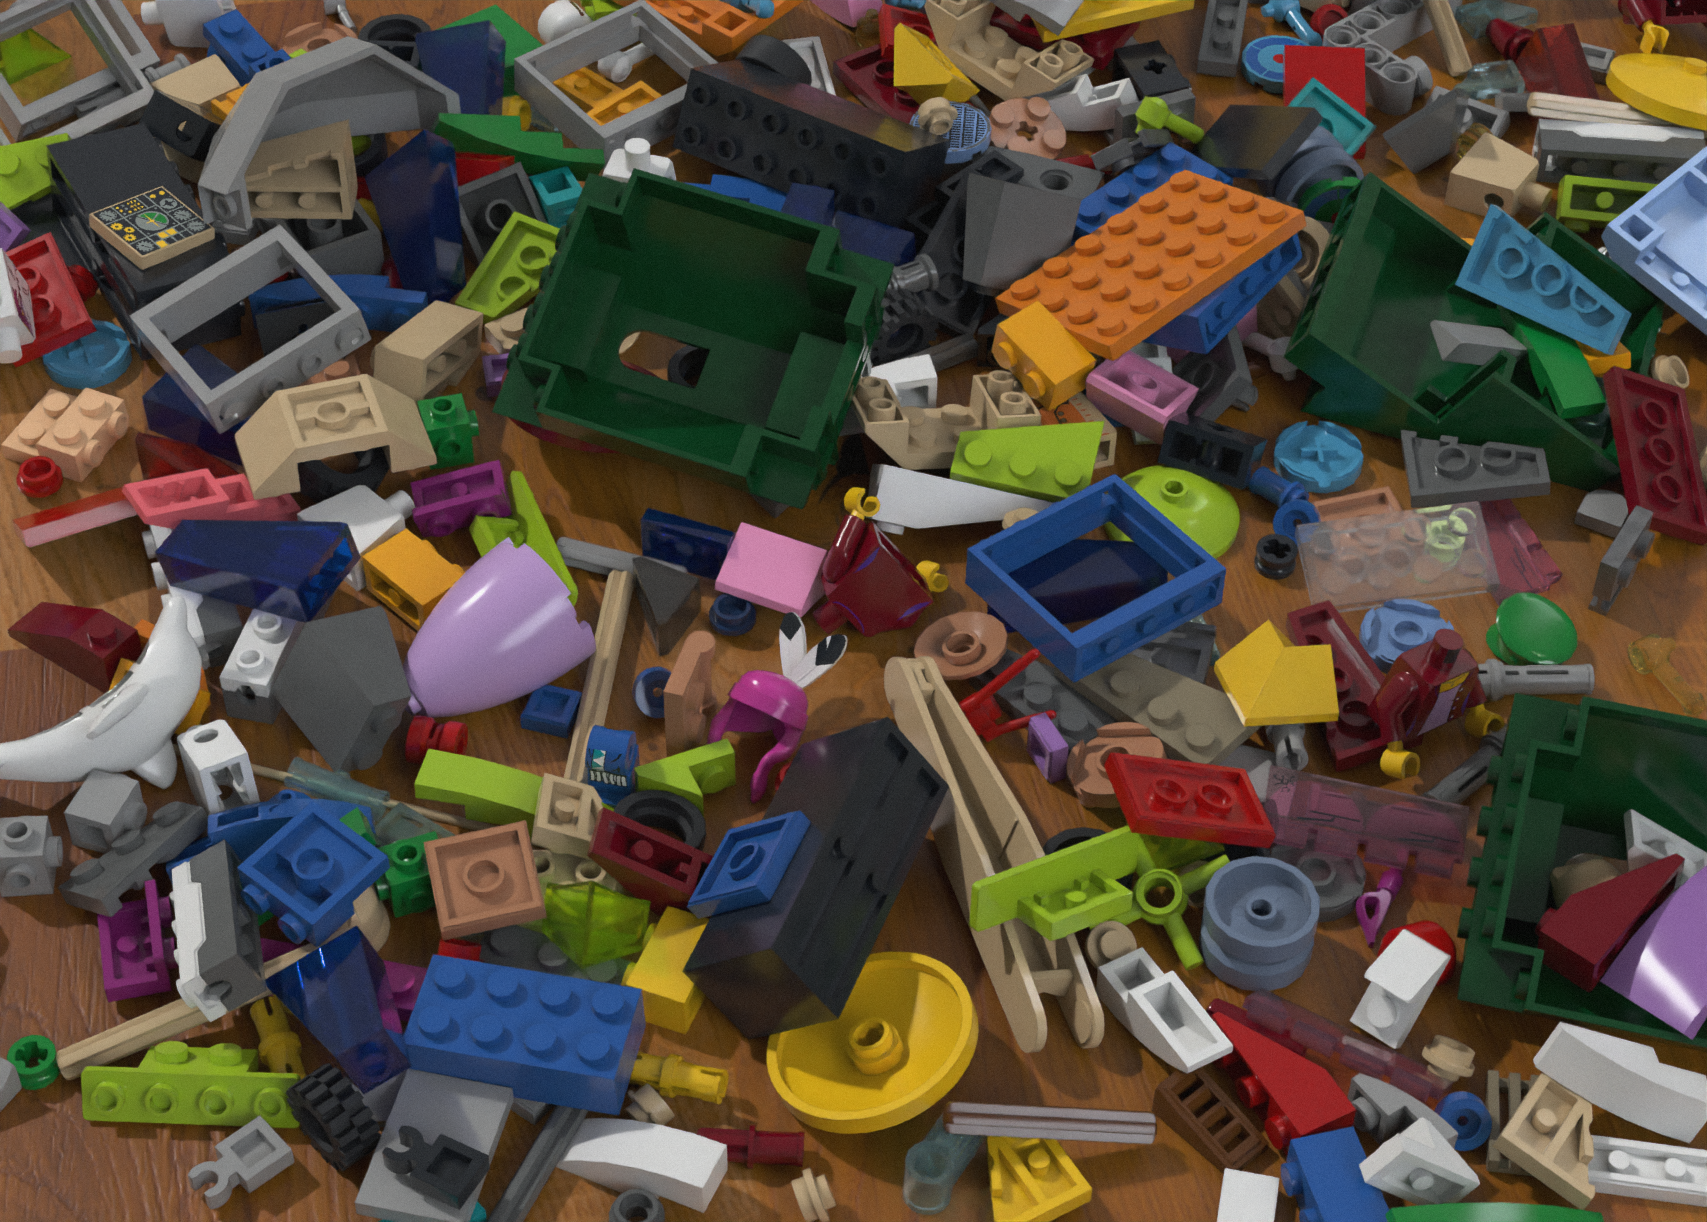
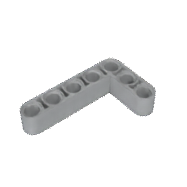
(1380, 31)

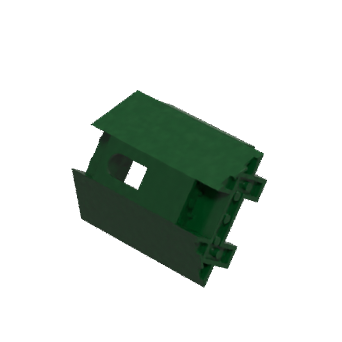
(753, 286)
(1564, 794)

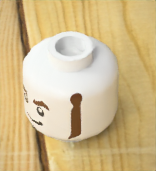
(561, 19)

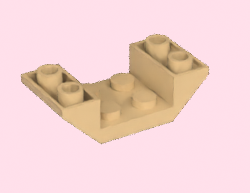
(993, 57)
(328, 422)
(930, 436)

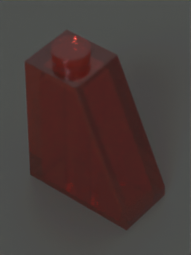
(1556, 64)

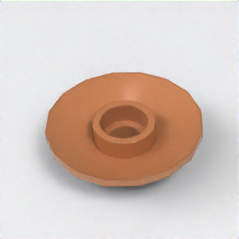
(963, 644)

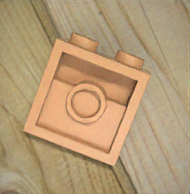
(69, 431)

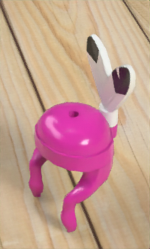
(777, 701)

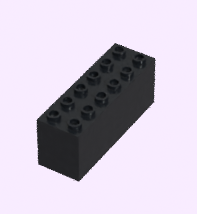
(804, 136)
(107, 170)
(805, 948)

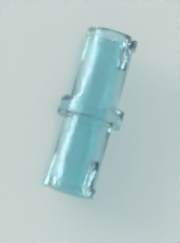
(335, 786)

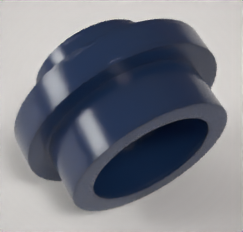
(732, 615)

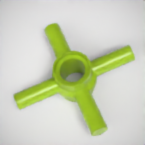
(1171, 915)

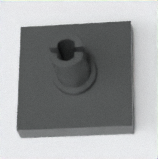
(1220, 376)

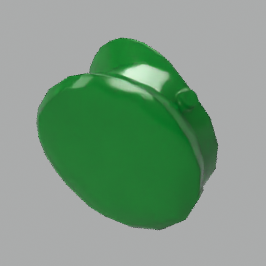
(1532, 632)

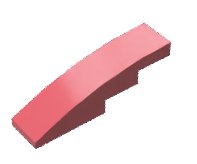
(202, 497)

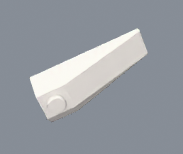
(933, 501)

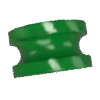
(32, 1047)

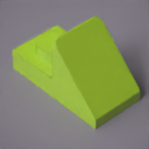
(690, 772)

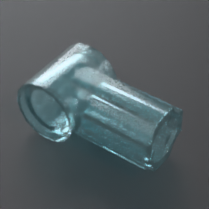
(943, 1160)

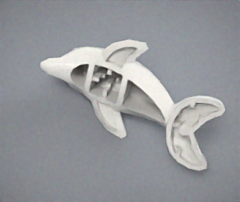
(125, 725)

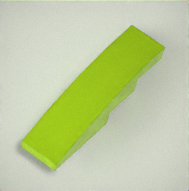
(486, 788)

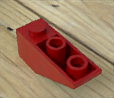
(1282, 1087)

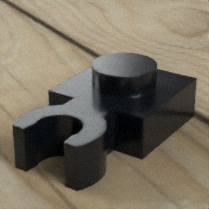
(440, 1170)

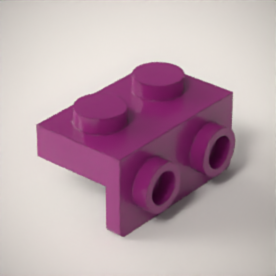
(457, 496)
(135, 947)

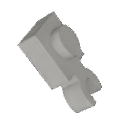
(244, 1158)

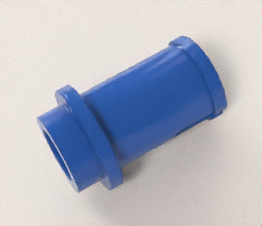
(1276, 488)

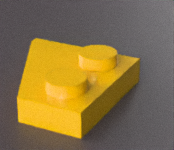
(1032, 1180)

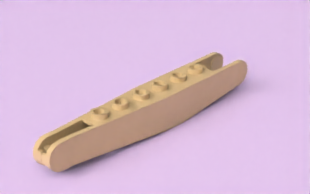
(983, 834)

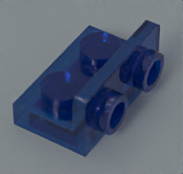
(685, 542)

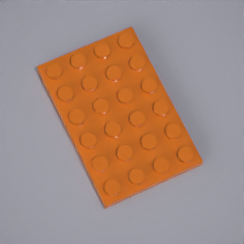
(1154, 261)

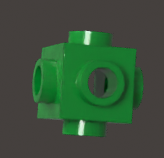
(447, 423)
(408, 879)

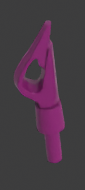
(1379, 902)

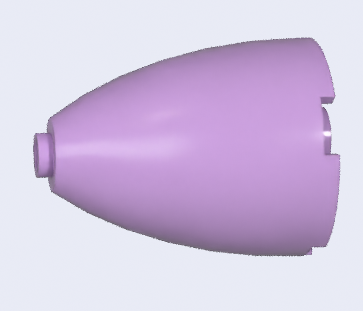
(495, 636)

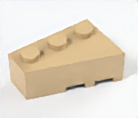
(304, 175)
(429, 351)

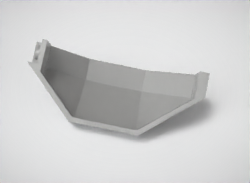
(312, 91)

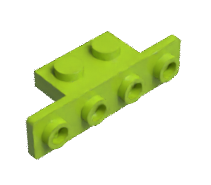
(523, 526)
(1062, 888)
(189, 1088)

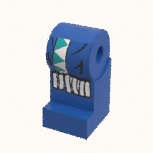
(611, 763)

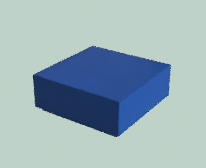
(551, 711)

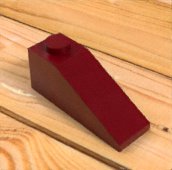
(79, 640)
(647, 861)
(1600, 920)

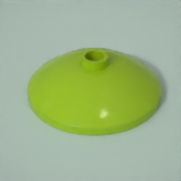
(1189, 501)

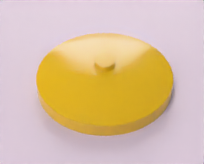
(1662, 86)
(886, 1056)

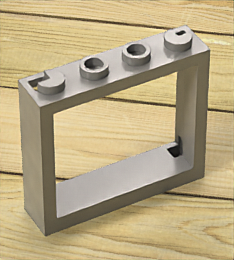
(592, 42)
(59, 105)
(126, 111)
(224, 286)

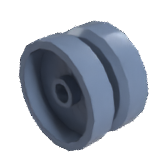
(1315, 160)
(1258, 923)

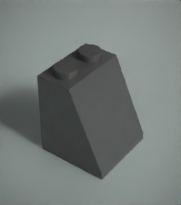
(1012, 231)
(345, 687)

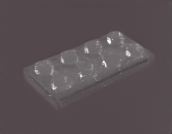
(1398, 556)

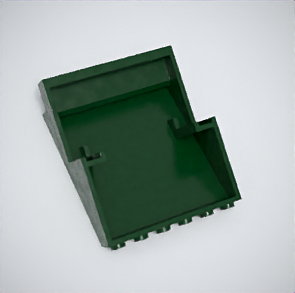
(1377, 360)

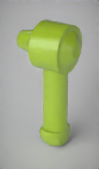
(1155, 114)

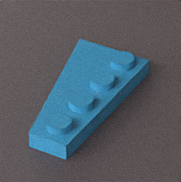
(1534, 281)

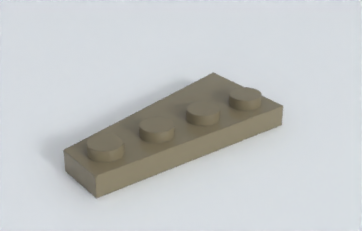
(1185, 714)

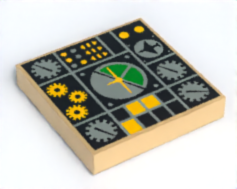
(151, 227)

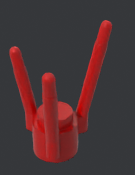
(983, 710)

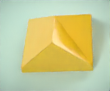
(925, 70)
(1277, 681)

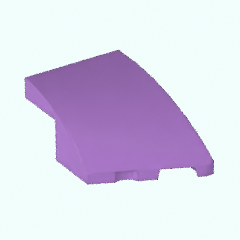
(1667, 960)

